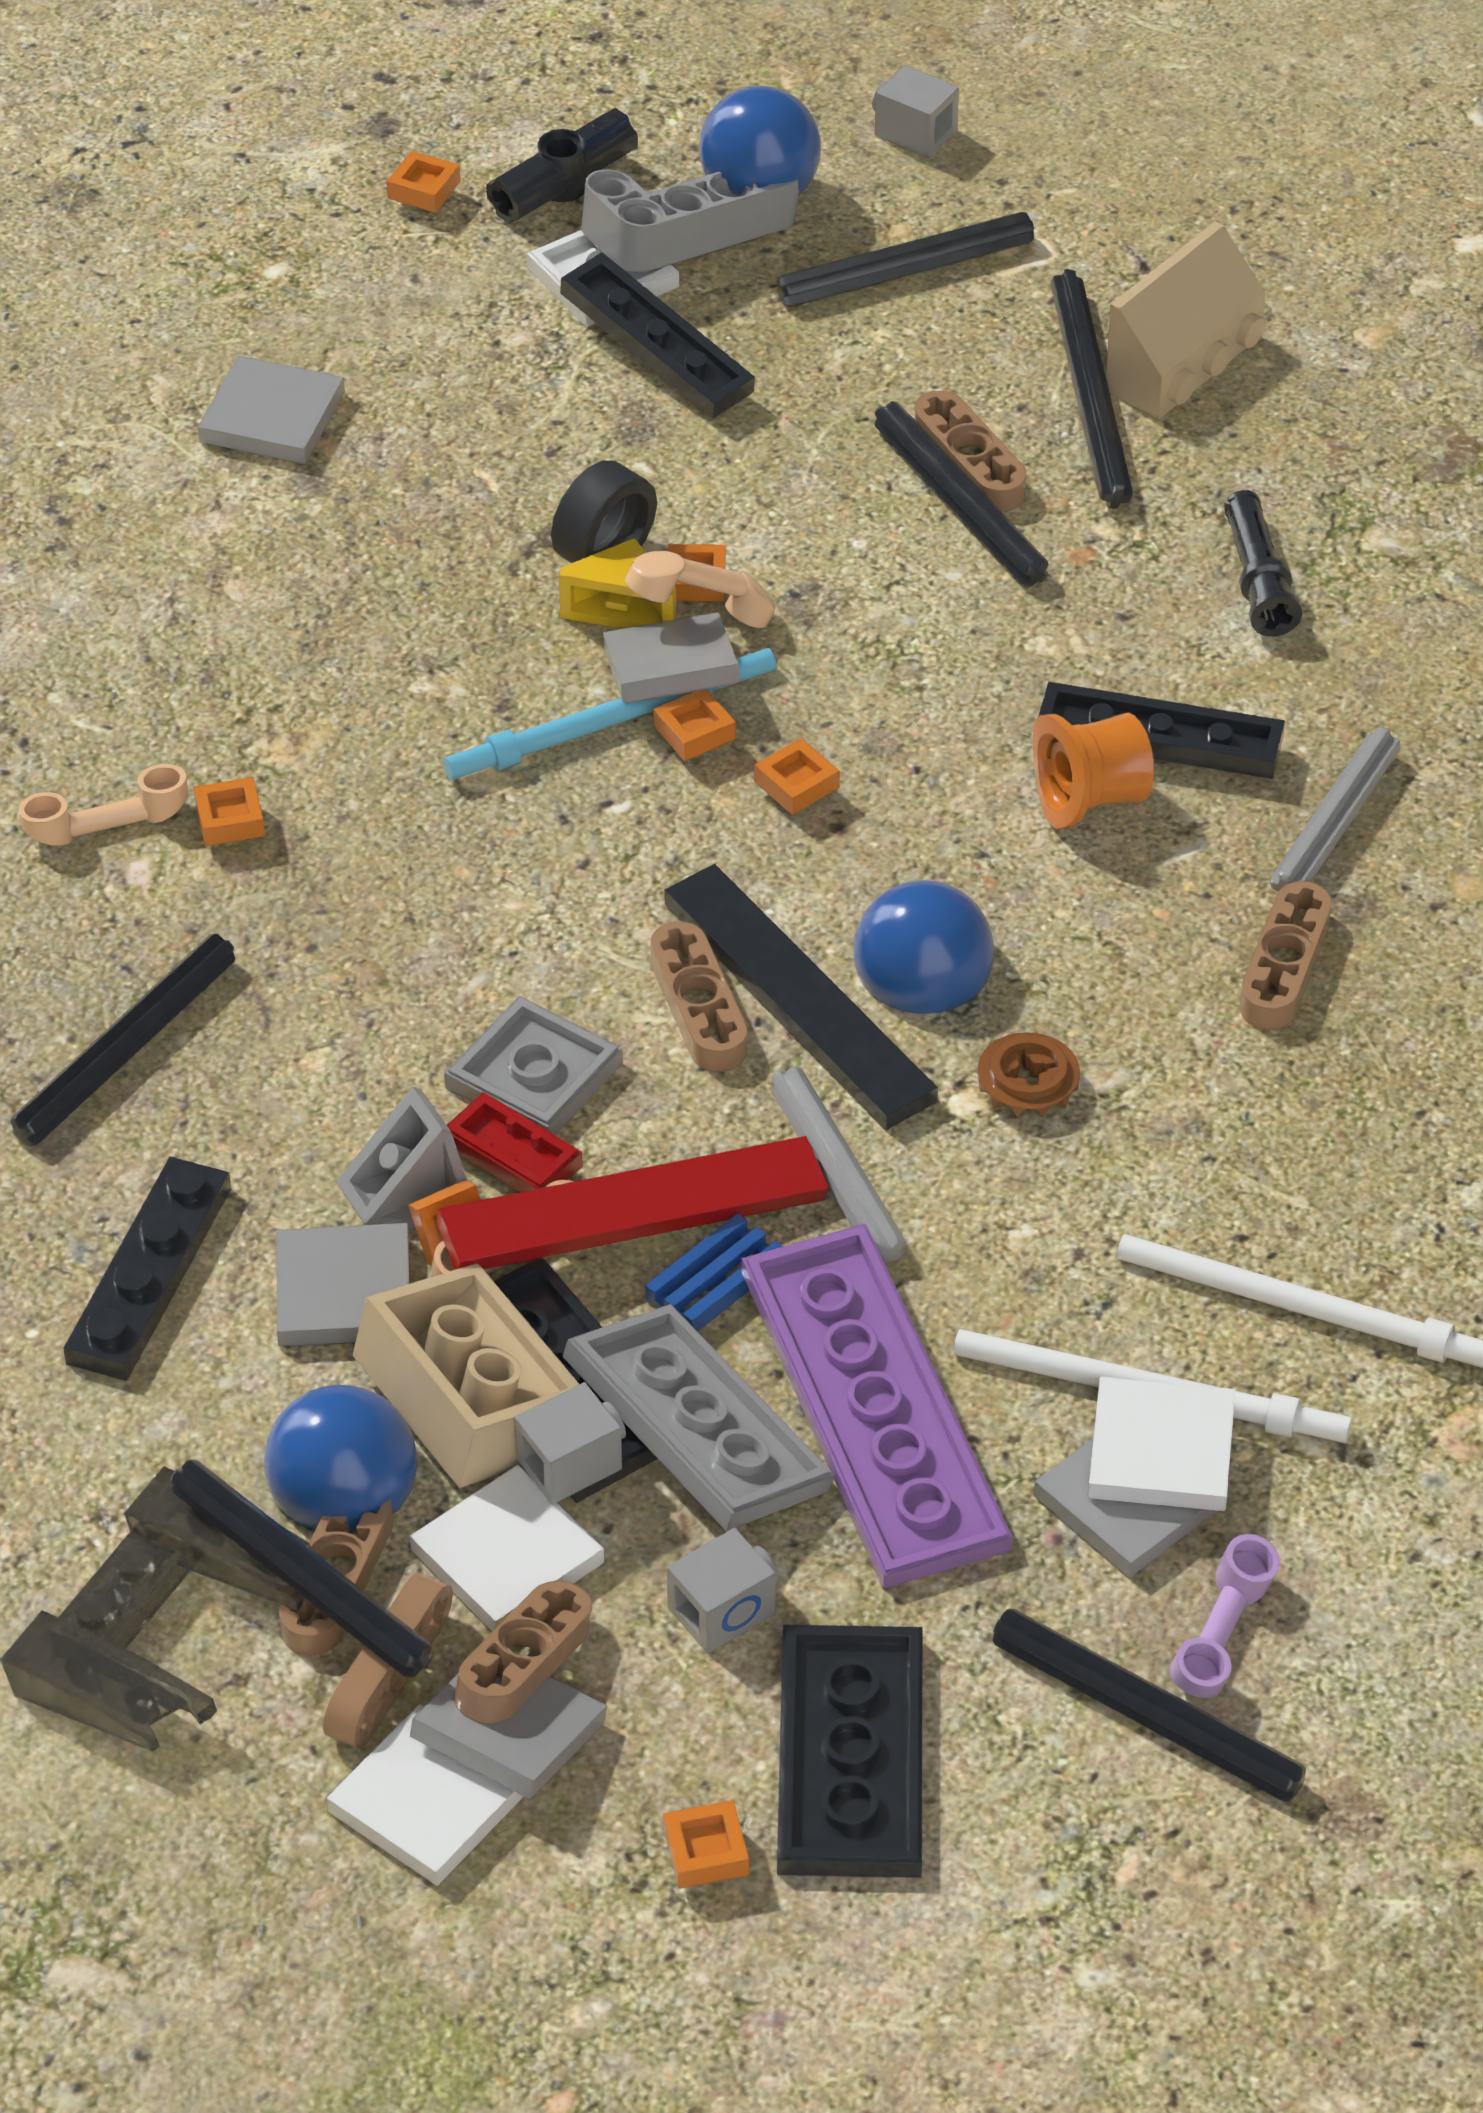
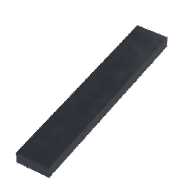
(802, 997)

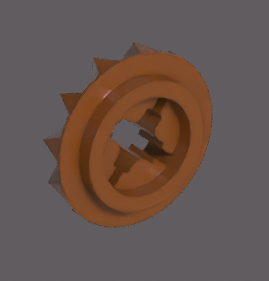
(1043, 1058)

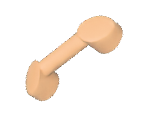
(657, 572)
(161, 792)

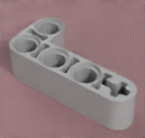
(681, 220)

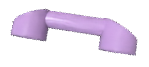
(1242, 1579)

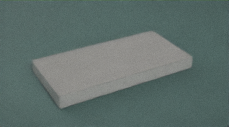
(698, 1416)

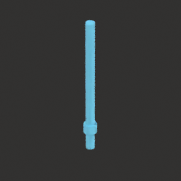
(506, 748)

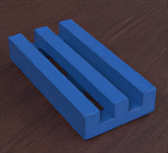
(706, 1268)

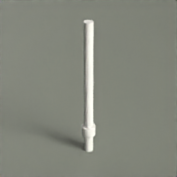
(1432, 1339)
(1280, 1414)

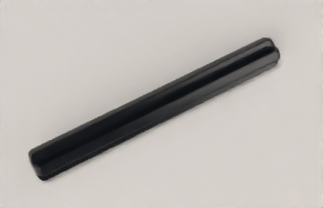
(905, 259)
(961, 494)
(122, 1040)
(301, 1568)
(1149, 1705)

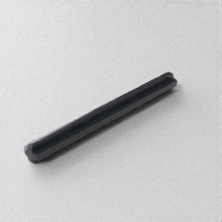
(1091, 389)

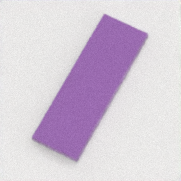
(876, 1406)

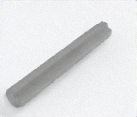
(1337, 809)
(836, 1161)

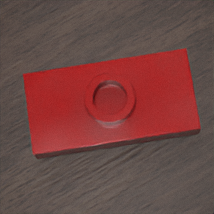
(512, 1145)

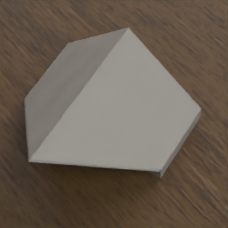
(402, 1163)

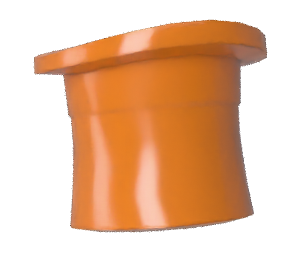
(1090, 765)

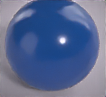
(760, 139)
(923, 948)
(339, 1456)

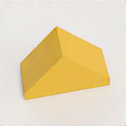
(597, 592)

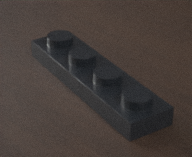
(657, 335)
(1179, 730)
(147, 1269)

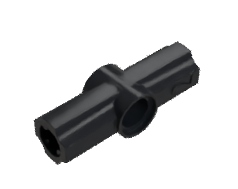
(562, 165)

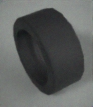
(597, 492)

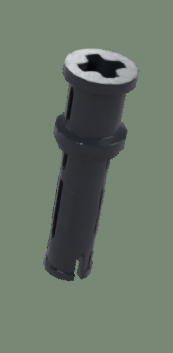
(1264, 577)

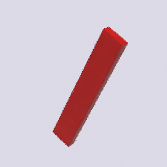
(631, 1204)

